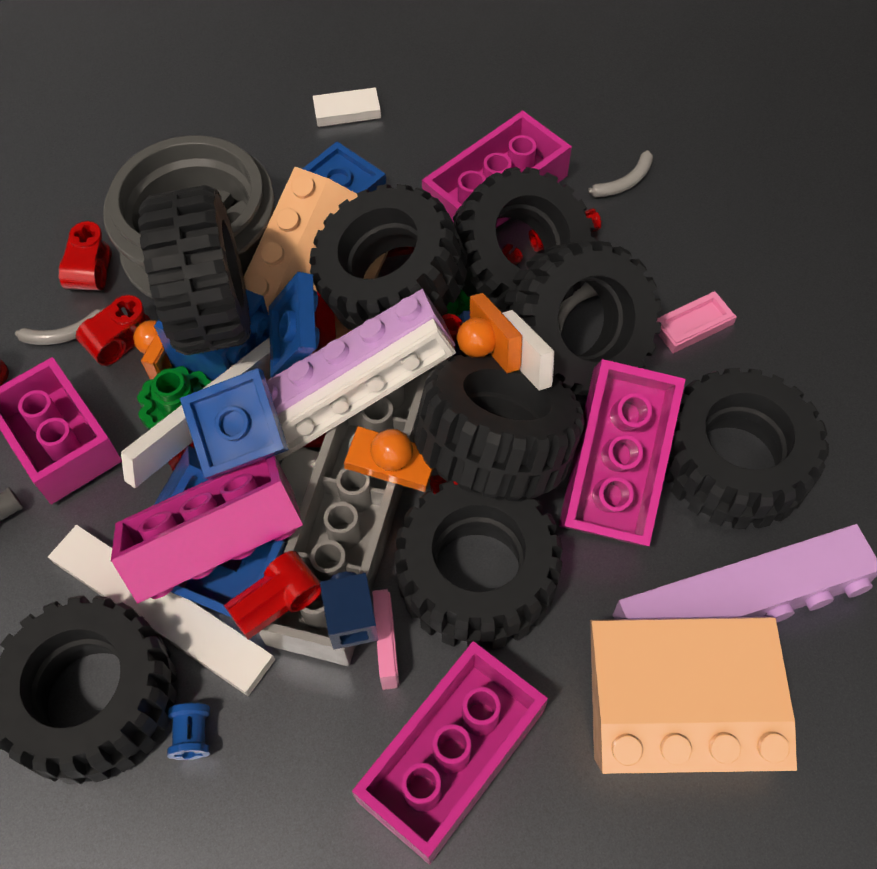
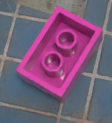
(53, 431)

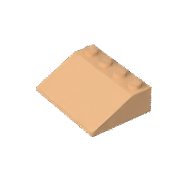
(291, 235)
(690, 696)

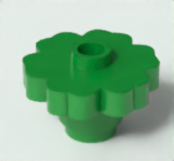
(163, 393)

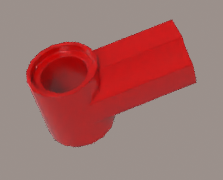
(285, 587)

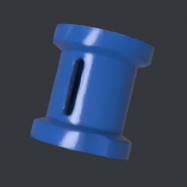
(182, 747)

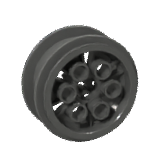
(180, 165)

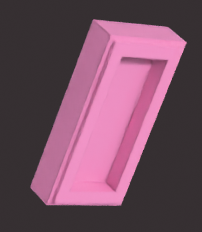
(695, 321)
(386, 644)

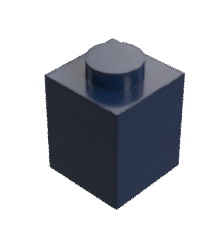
(348, 610)

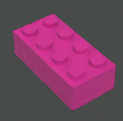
(516, 143)
(622, 453)
(204, 528)
(450, 751)

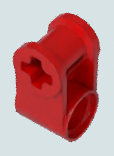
(85, 258)
(111, 332)

